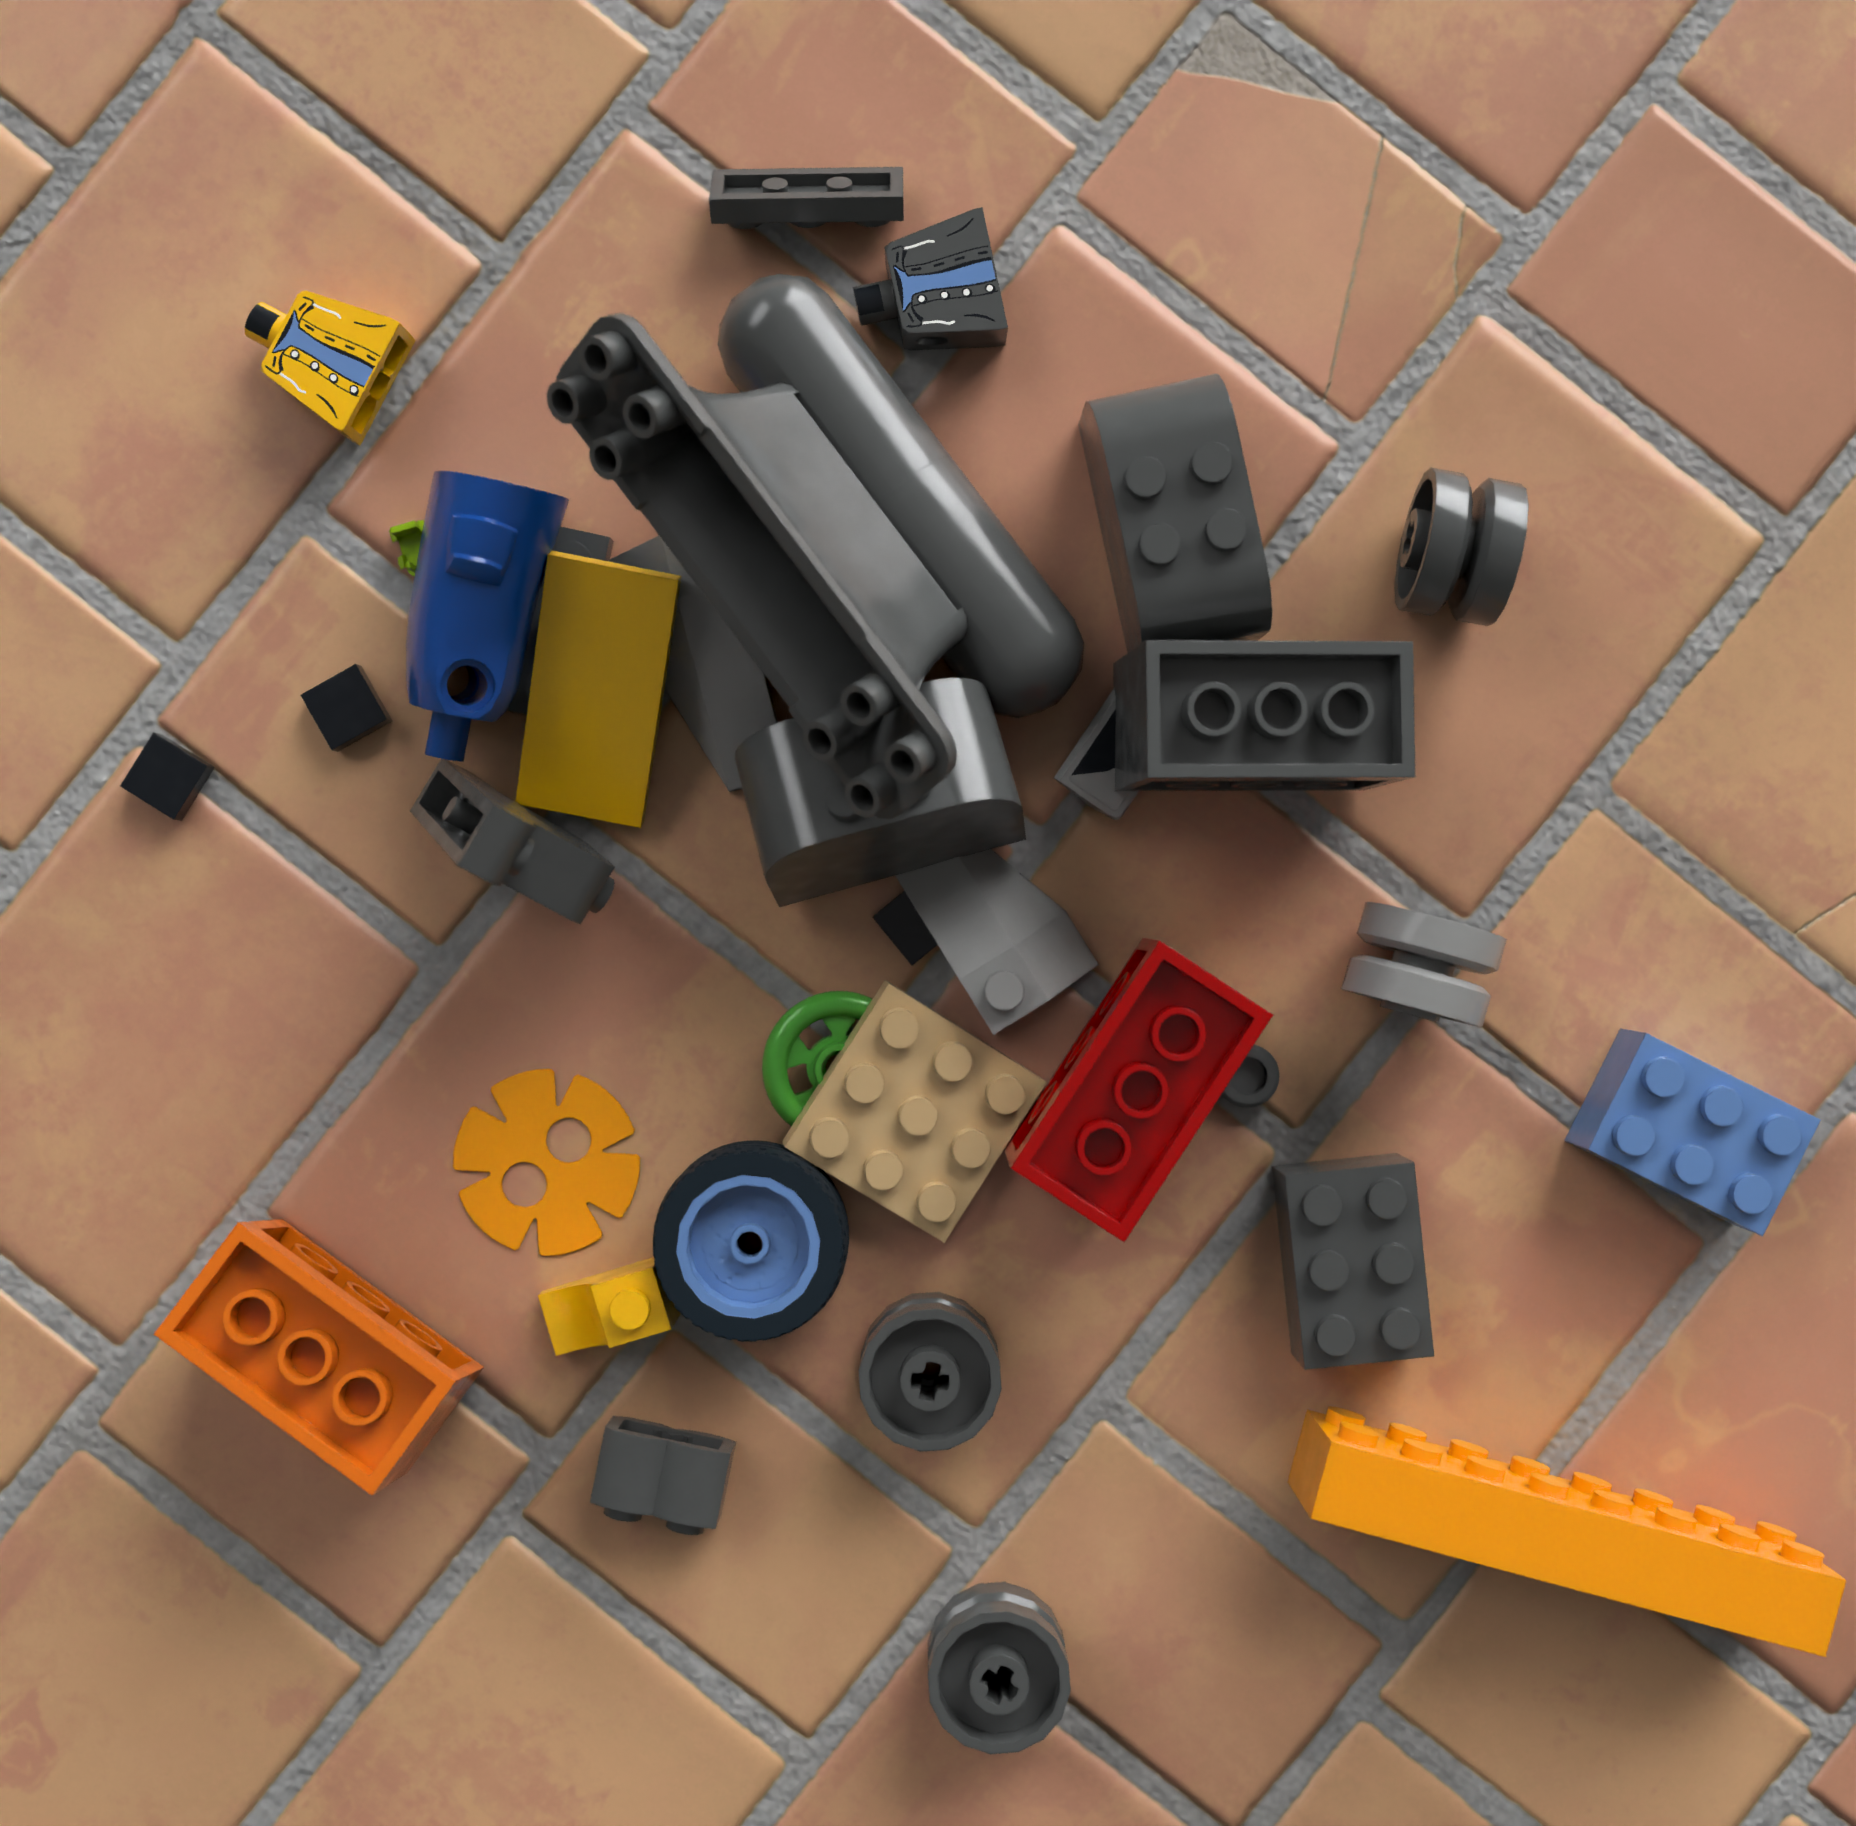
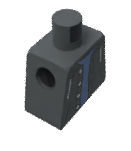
(940, 288)

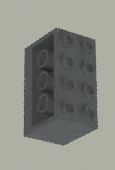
(1264, 715)

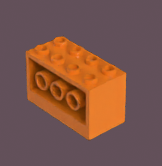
(319, 1352)

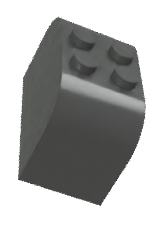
(1177, 513)
(820, 846)

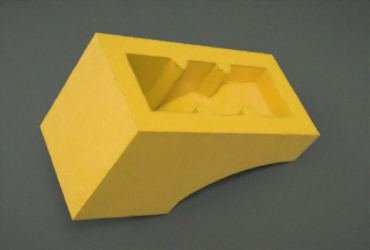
(608, 1308)

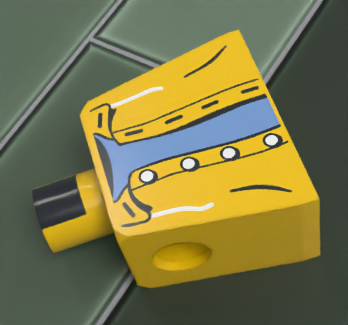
(331, 357)

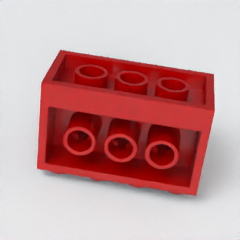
(1135, 1087)

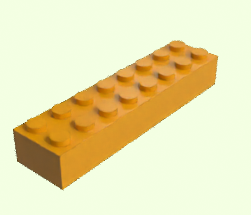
(1565, 1530)

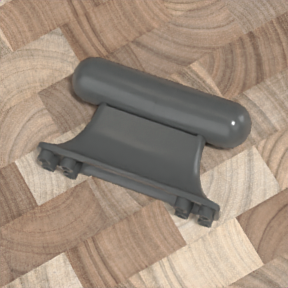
(824, 531)

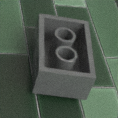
(1353, 1261)

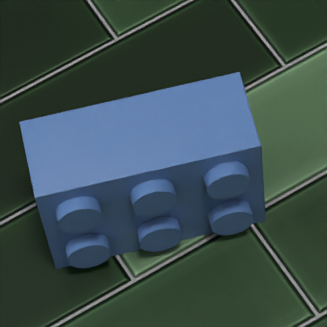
(1692, 1130)

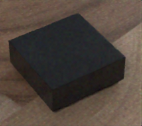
(346, 708)
(167, 776)

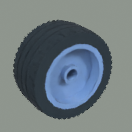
(743, 1290)

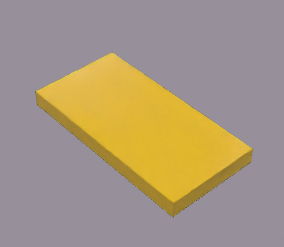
(597, 688)

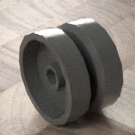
(1461, 547)
(922, 1408)
(992, 1704)

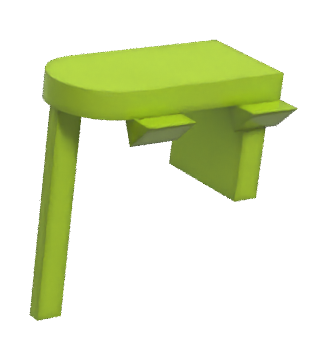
(409, 539)

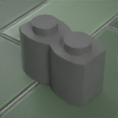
(662, 1474)

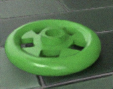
(787, 1050)

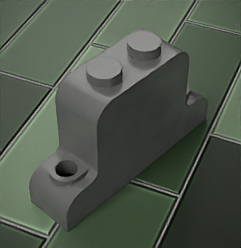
(512, 844)

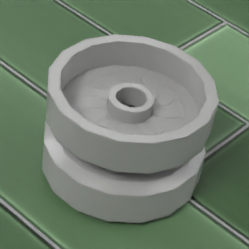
(1423, 964)

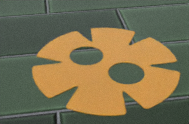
(530, 1111)

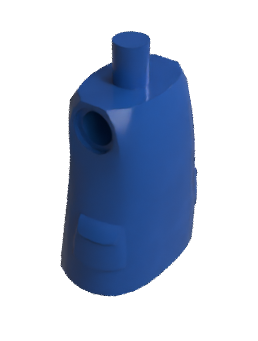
(475, 599)

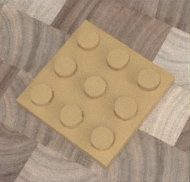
(914, 1111)

